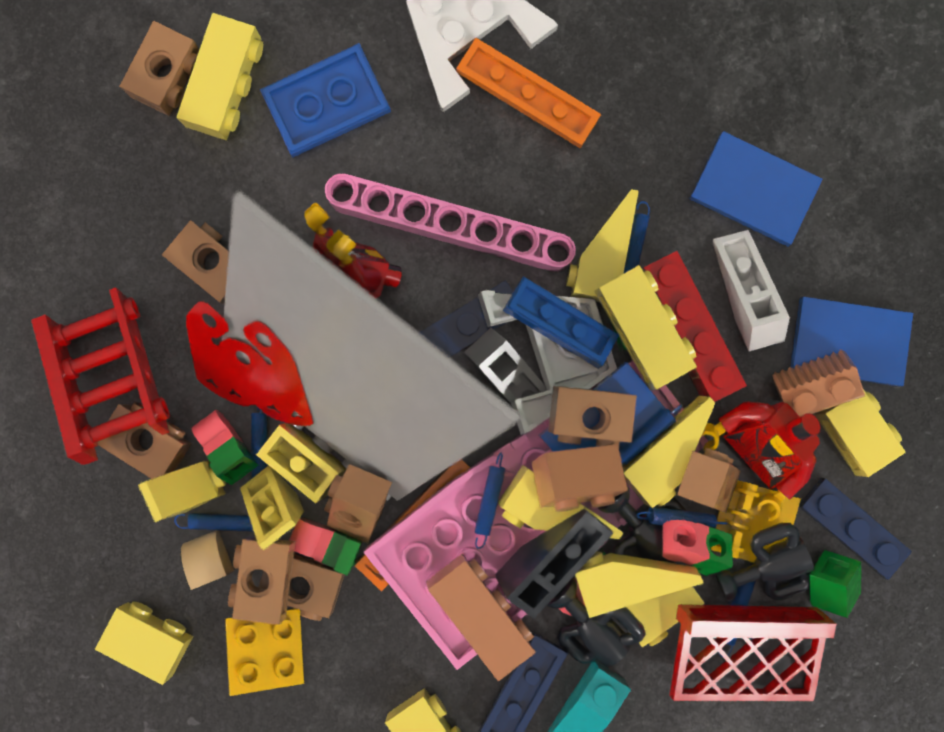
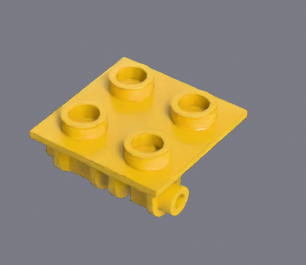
(746, 521)
(264, 654)

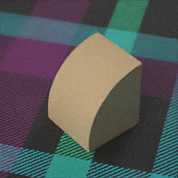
(205, 559)

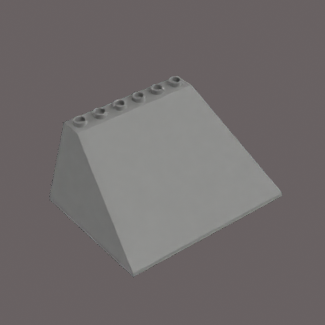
(366, 375)

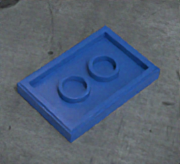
(325, 100)
(756, 189)
(870, 336)
(622, 380)

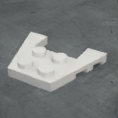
(451, 26)
(556, 363)

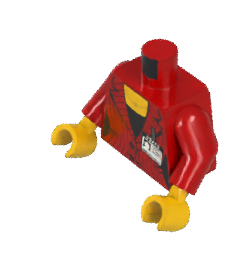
(356, 261)
(773, 444)

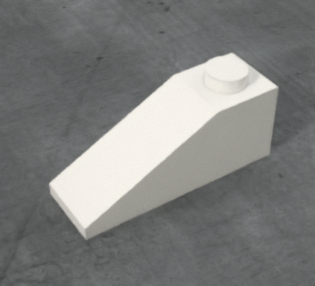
(751, 291)

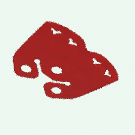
(255, 382)

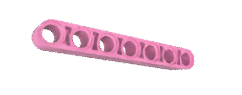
(436, 210)

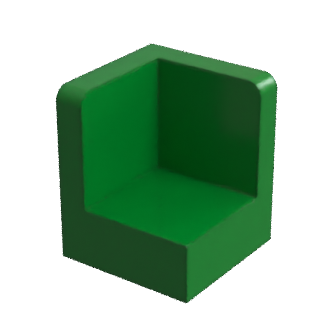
(835, 583)

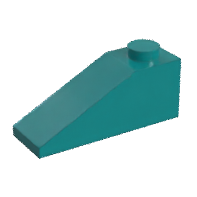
(592, 701)

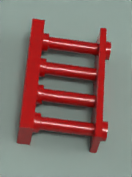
(63, 371)

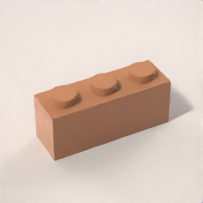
(481, 616)

